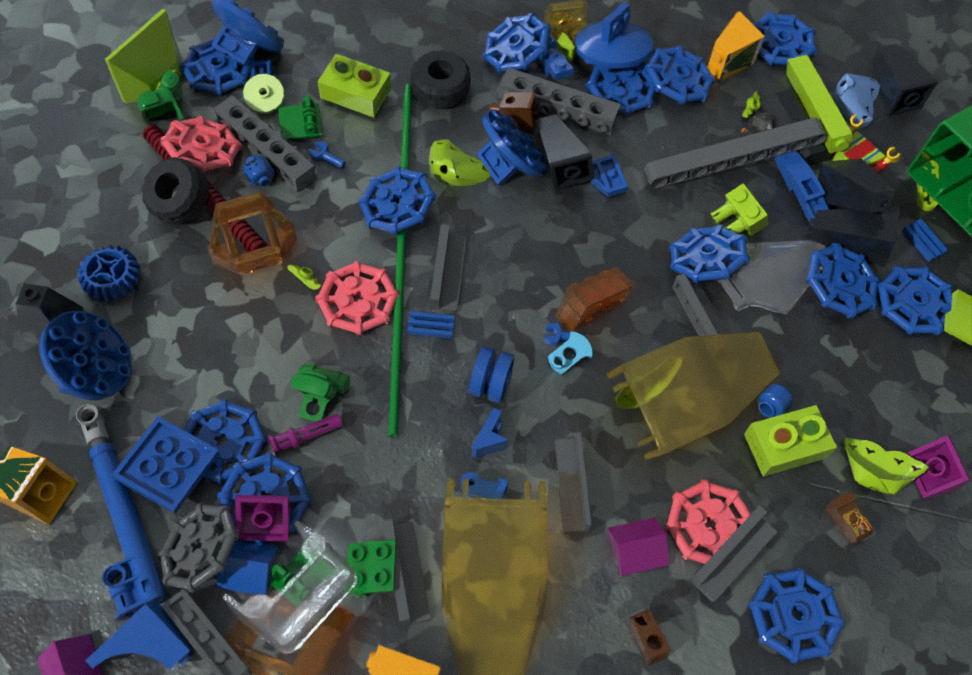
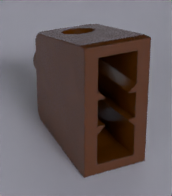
(521, 108)

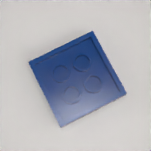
(166, 464)

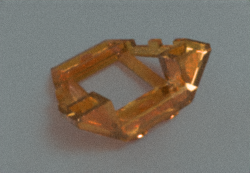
(227, 254)
(312, 656)

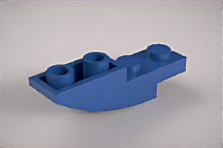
(553, 61)
(803, 182)

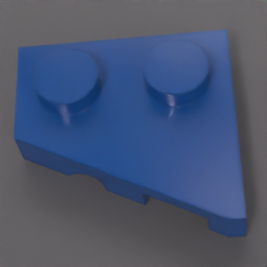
(608, 176)

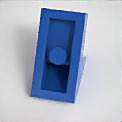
(488, 438)

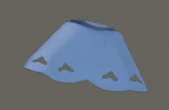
(856, 97)

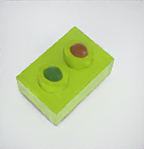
(354, 85)
(790, 440)

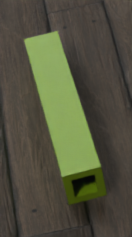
(819, 102)

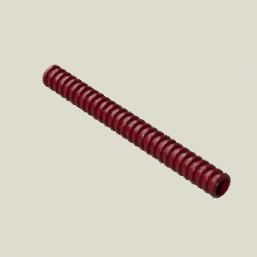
(240, 228)

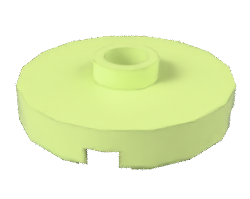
(263, 103)

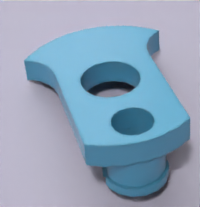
(578, 344)

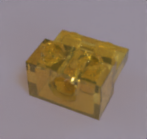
(566, 18)

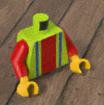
(862, 148)

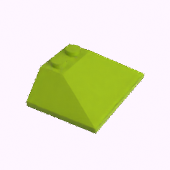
(145, 58)

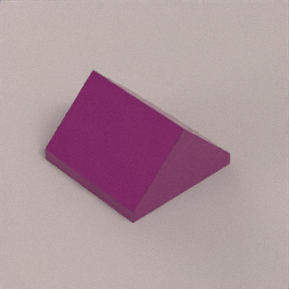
(944, 470)
(263, 517)
(639, 546)
(69, 657)

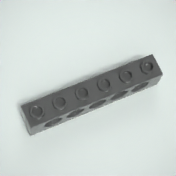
(563, 101)
(265, 142)

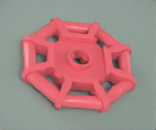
(191, 145)
(357, 286)
(697, 518)

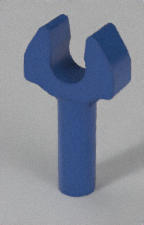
(324, 154)
(560, 334)

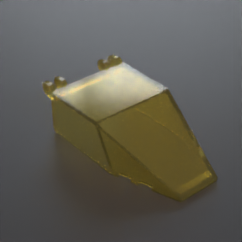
(696, 385)
(494, 579)

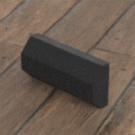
(788, 109)

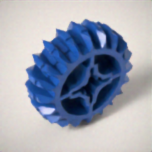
(99, 283)

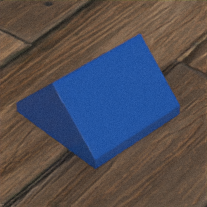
(248, 568)

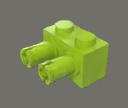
(747, 210)

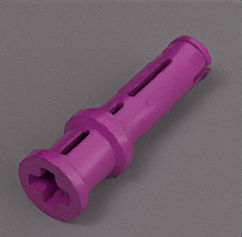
(294, 441)

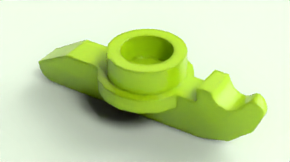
(753, 104)
(305, 275)

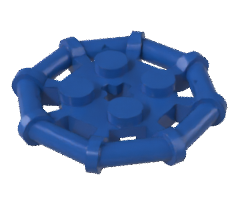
(784, 26)
(507, 33)
(685, 63)
(213, 74)
(627, 95)
(398, 189)
(719, 242)
(845, 264)
(928, 287)
(232, 431)
(268, 483)
(789, 626)

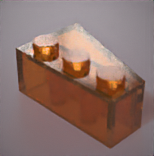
(591, 296)

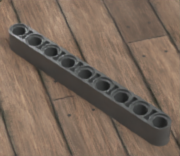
(735, 153)

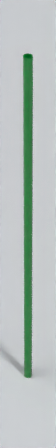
(399, 279)

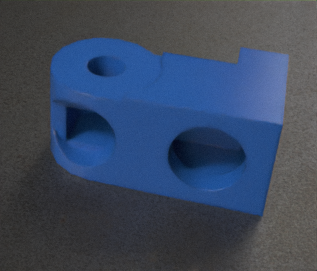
(483, 488)

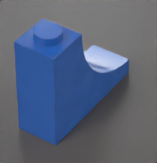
(149, 634)

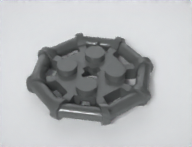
(189, 557)

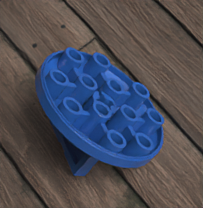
(243, 33)
(614, 41)
(509, 149)
(85, 355)

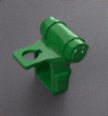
(163, 99)
(318, 384)

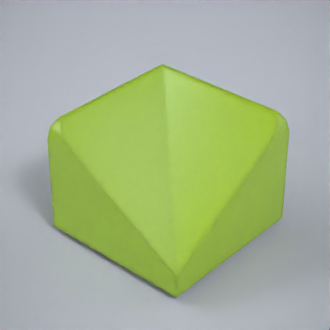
(566, 47)

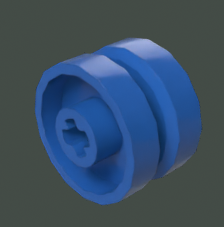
(488, 373)

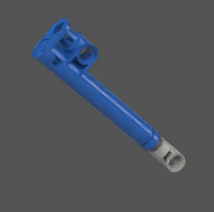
(139, 571)

